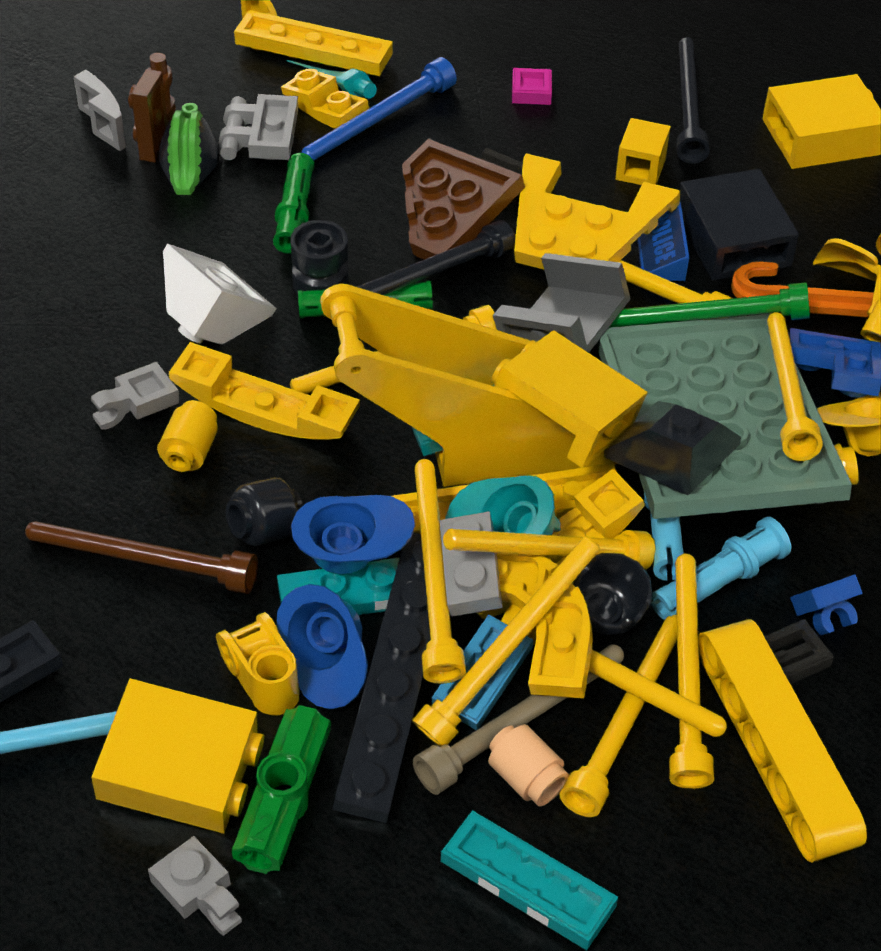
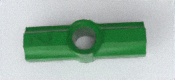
(273, 812)

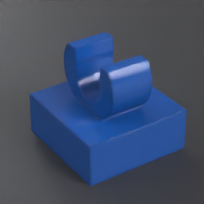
(828, 599)

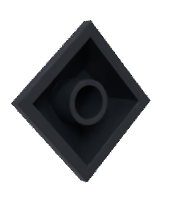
(673, 446)

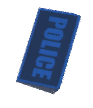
(665, 247)

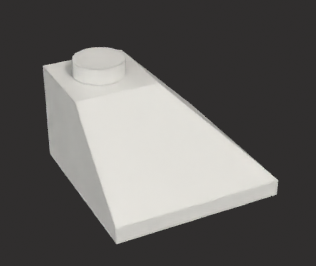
(209, 297)

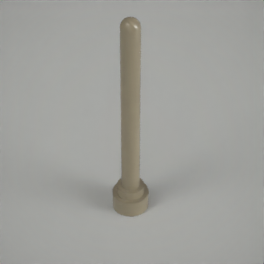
(439, 766)

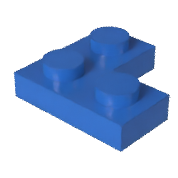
(852, 360)

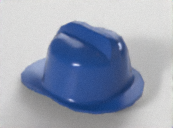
(352, 530)
(326, 645)

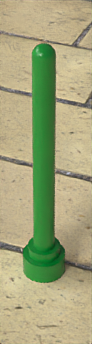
(789, 302)

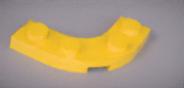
(562, 634)

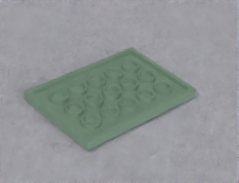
(731, 377)

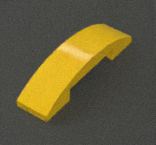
(258, 402)
(600, 512)

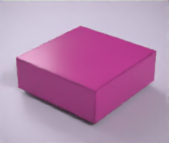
(531, 86)

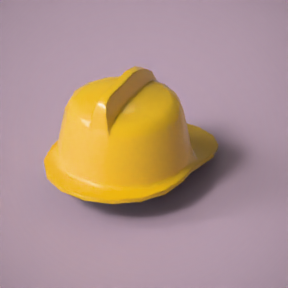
(860, 422)

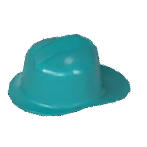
(514, 503)

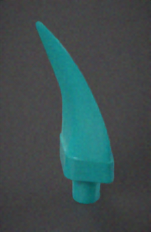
(352, 81)

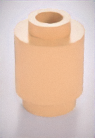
(527, 764)

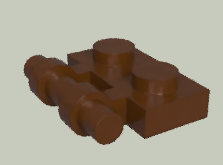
(152, 106)

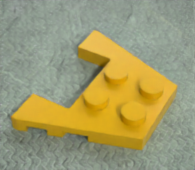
(576, 227)

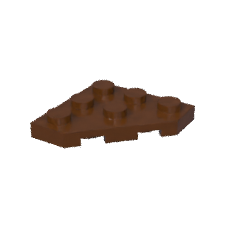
(452, 196)

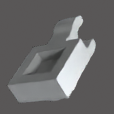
(137, 391)
(194, 881)

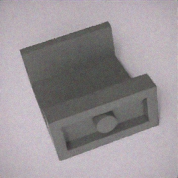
(578, 304)

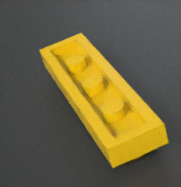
(313, 42)

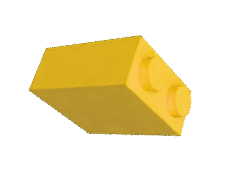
(824, 121)
(178, 756)

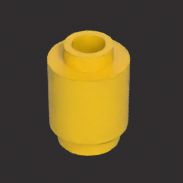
(188, 436)

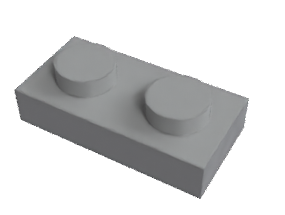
(470, 576)

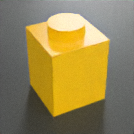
(642, 152)

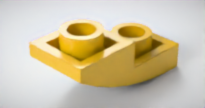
(321, 98)

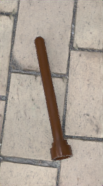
(234, 570)

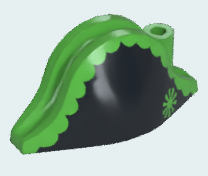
(188, 150)

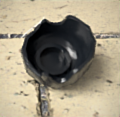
(614, 592)

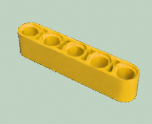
(782, 741)

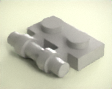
(271, 131)

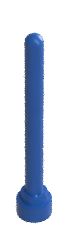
(437, 76)

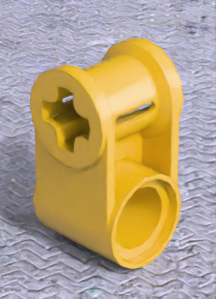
(262, 665)

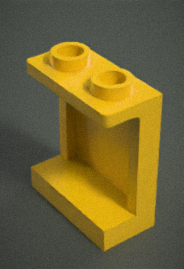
(573, 392)

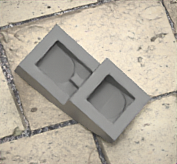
(102, 108)

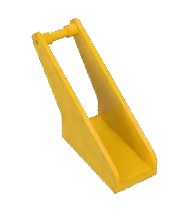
(439, 382)

